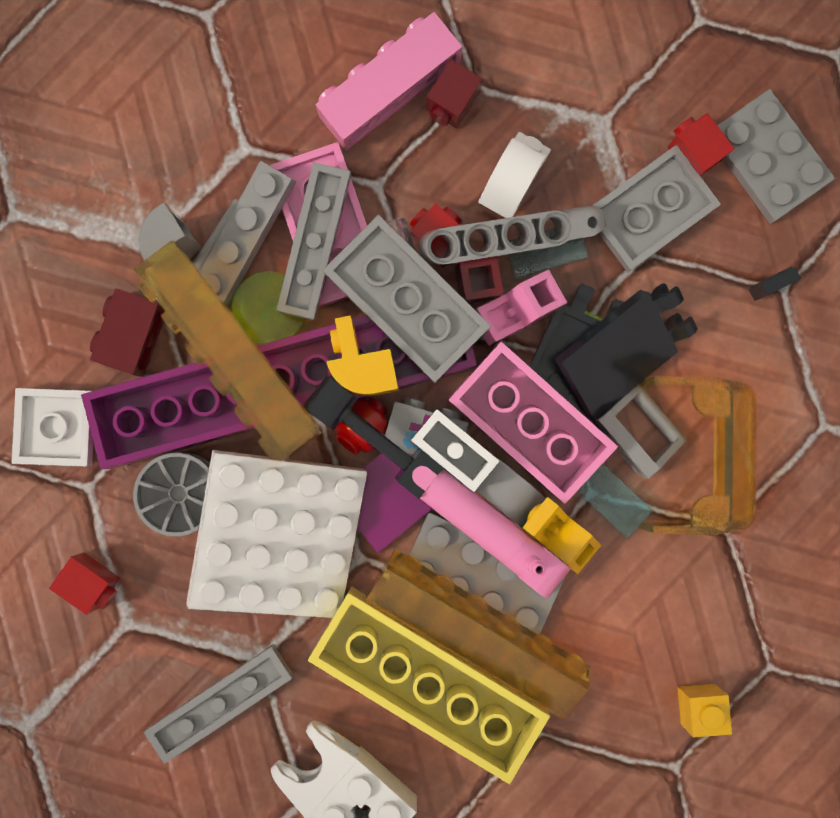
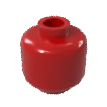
(373, 413)

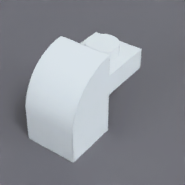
(514, 175)

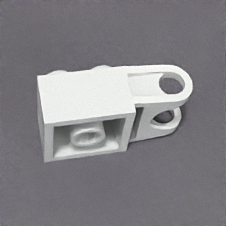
(342, 781)

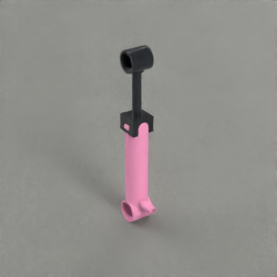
(446, 495)

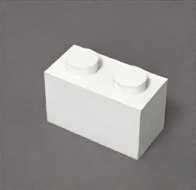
(455, 450)

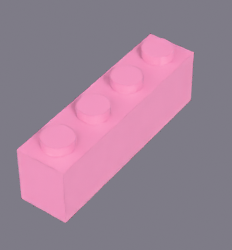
(388, 81)

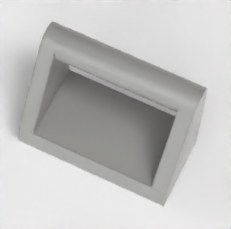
(628, 446)

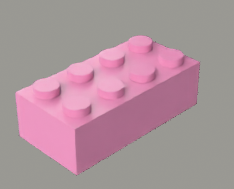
(532, 422)

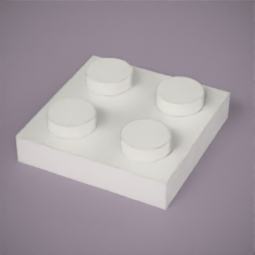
(51, 428)

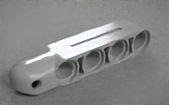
(569, 224)

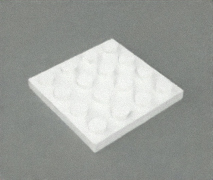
(275, 536)

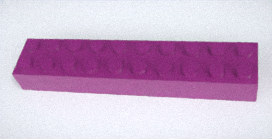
(186, 410)

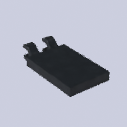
(564, 329)
(624, 349)

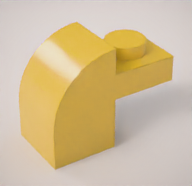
(364, 373)
(561, 535)

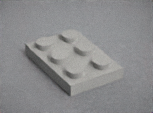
(772, 157)
(654, 208)

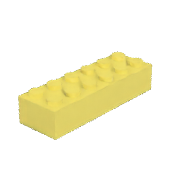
(429, 687)

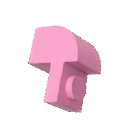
(521, 307)

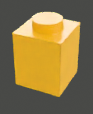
(704, 710)

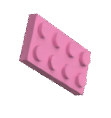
(352, 217)

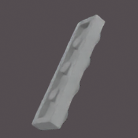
(246, 230)
(314, 241)
(218, 703)

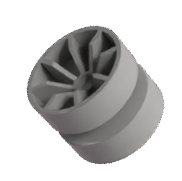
(172, 493)

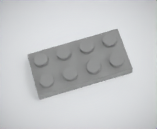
(406, 298)
(470, 567)

